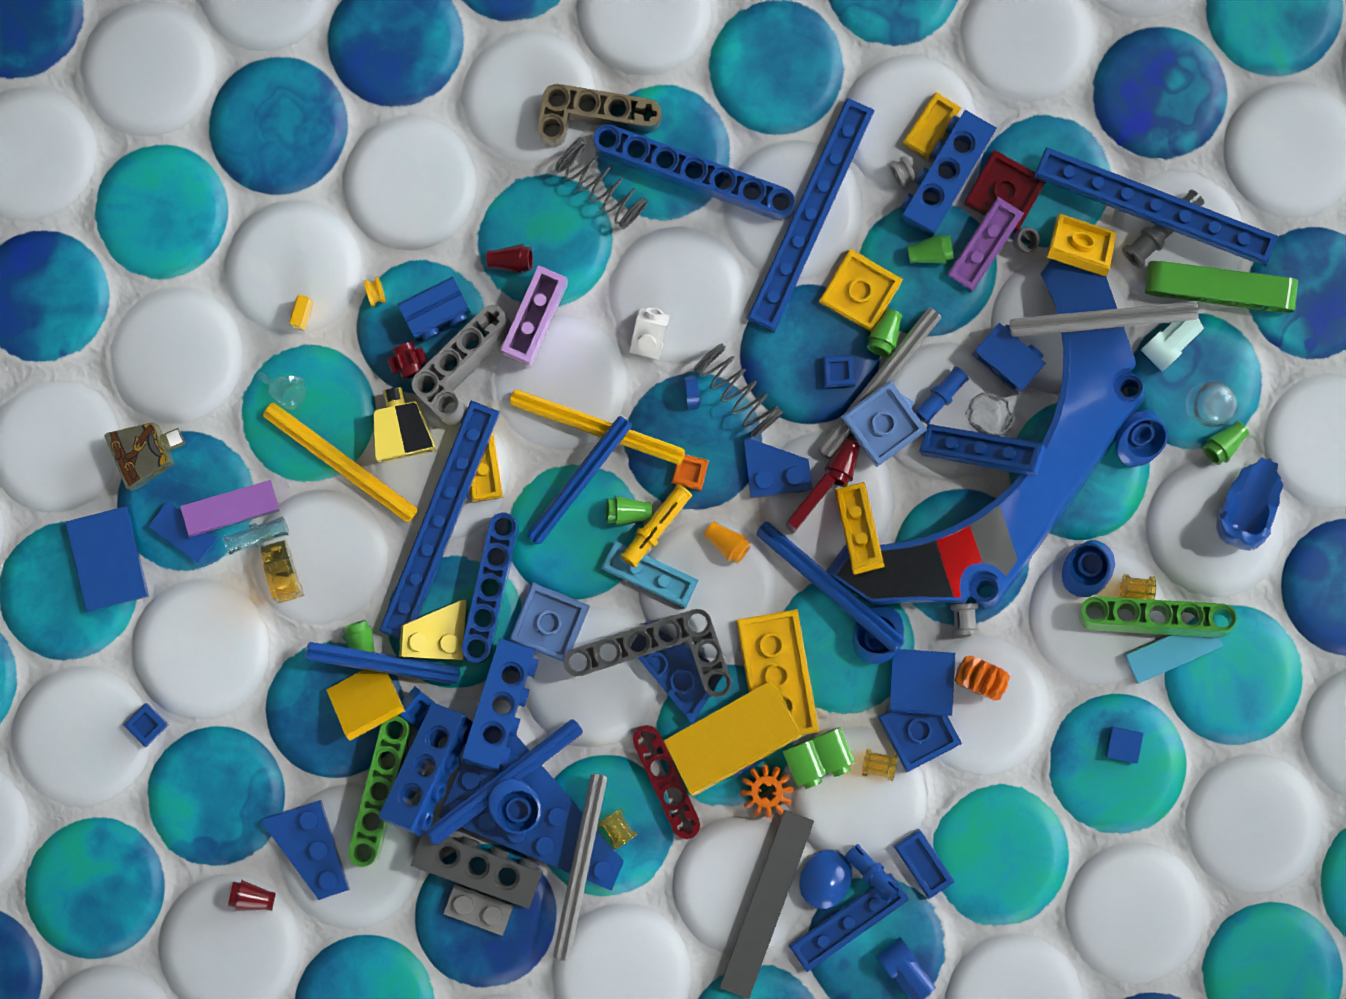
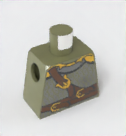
(143, 452)

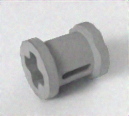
(964, 619)

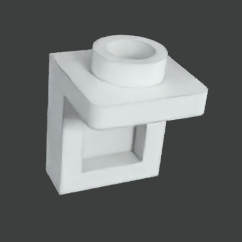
(649, 333)

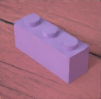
(534, 316)

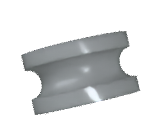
(902, 171)

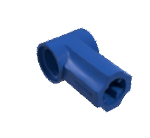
(902, 966)

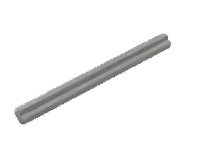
(1104, 319)
(885, 373)
(580, 867)

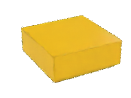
(301, 312)

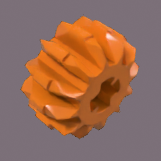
(982, 678)
(764, 801)

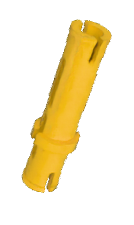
(635, 552)

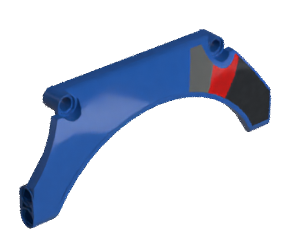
(1007, 533)

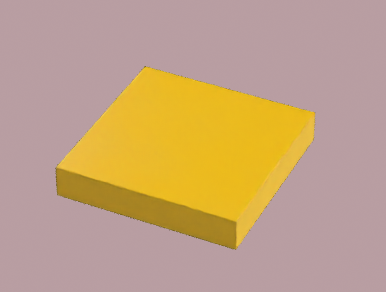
(1082, 244)
(860, 290)
(364, 702)

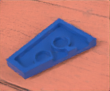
(677, 674)
(310, 847)

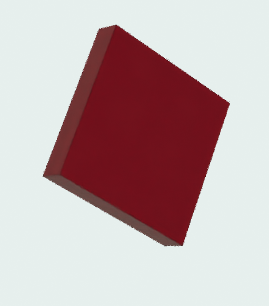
(1006, 180)
(809, 503)

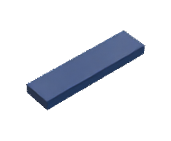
(982, 449)
(844, 926)

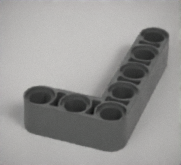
(654, 644)

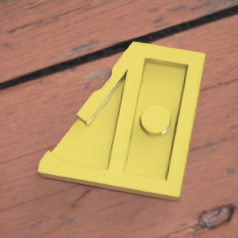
(435, 634)

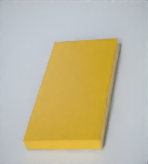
(776, 652)
(732, 738)

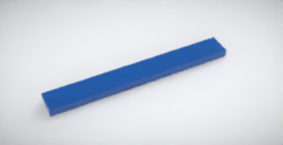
(1156, 206)
(810, 215)
(440, 518)

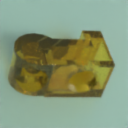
(281, 572)

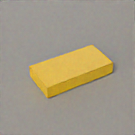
(931, 125)

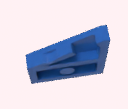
(775, 470)

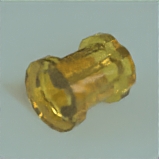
(1137, 587)
(879, 764)
(617, 828)

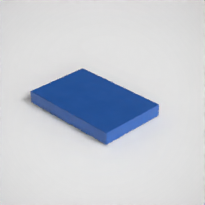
(107, 559)

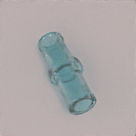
(256, 535)

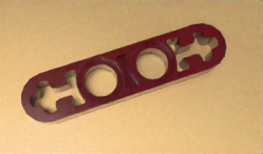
(662, 783)

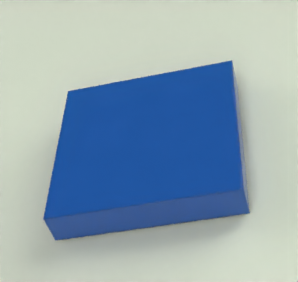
(922, 682)
(918, 736)

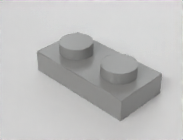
(478, 909)

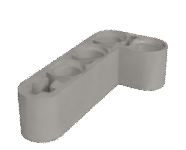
(466, 360)

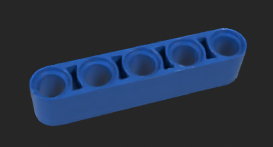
(489, 572)

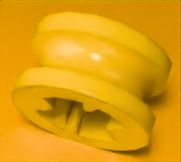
(375, 291)

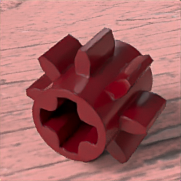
(407, 360)

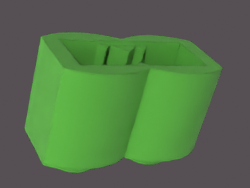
(819, 757)

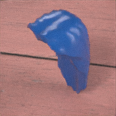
(1250, 506)

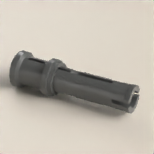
(1152, 238)

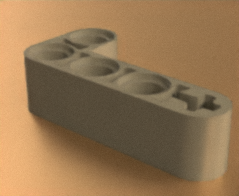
(599, 115)

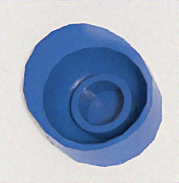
(1141, 438)
(1088, 568)
(869, 647)
(515, 806)
(825, 879)

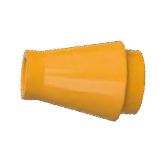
(728, 542)

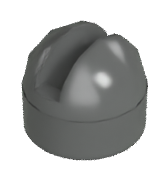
(1029, 235)

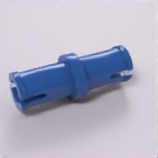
(941, 395)
(873, 873)

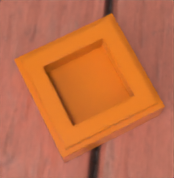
(690, 472)

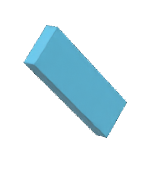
(651, 576)
(1168, 654)

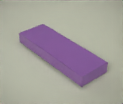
(985, 244)
(229, 508)

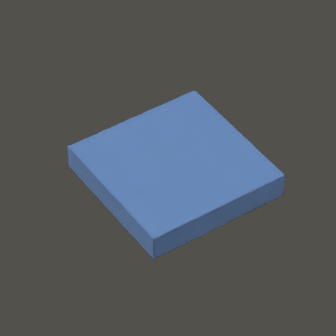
(883, 423)
(549, 622)

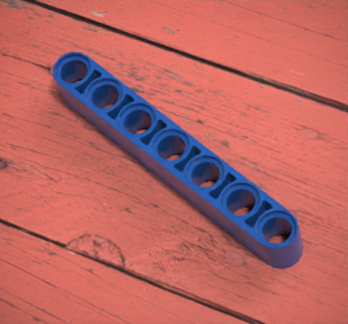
(684, 160)

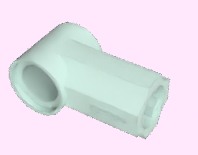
(1167, 345)

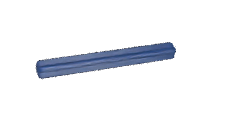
(579, 480)
(382, 663)

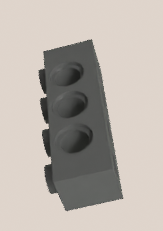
(522, 892)

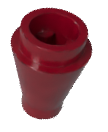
(511, 259)
(843, 463)
(247, 897)

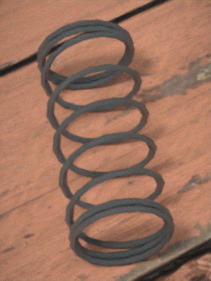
(566, 163)
(775, 412)

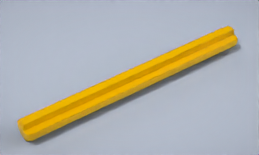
(595, 426)
(340, 462)

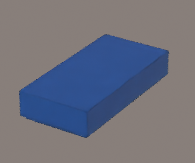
(171, 526)
(923, 863)

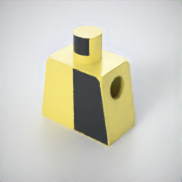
(400, 429)

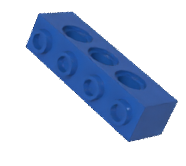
(929, 217)
(506, 657)
(423, 753)

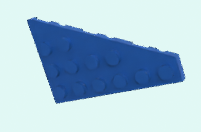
(558, 829)

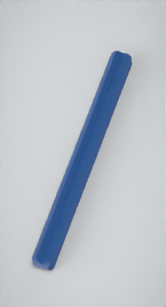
(830, 587)
(518, 770)

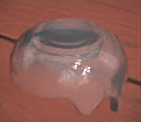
(1211, 403)
(989, 414)

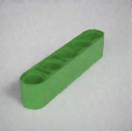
(1221, 286)
(1170, 609)
(369, 802)

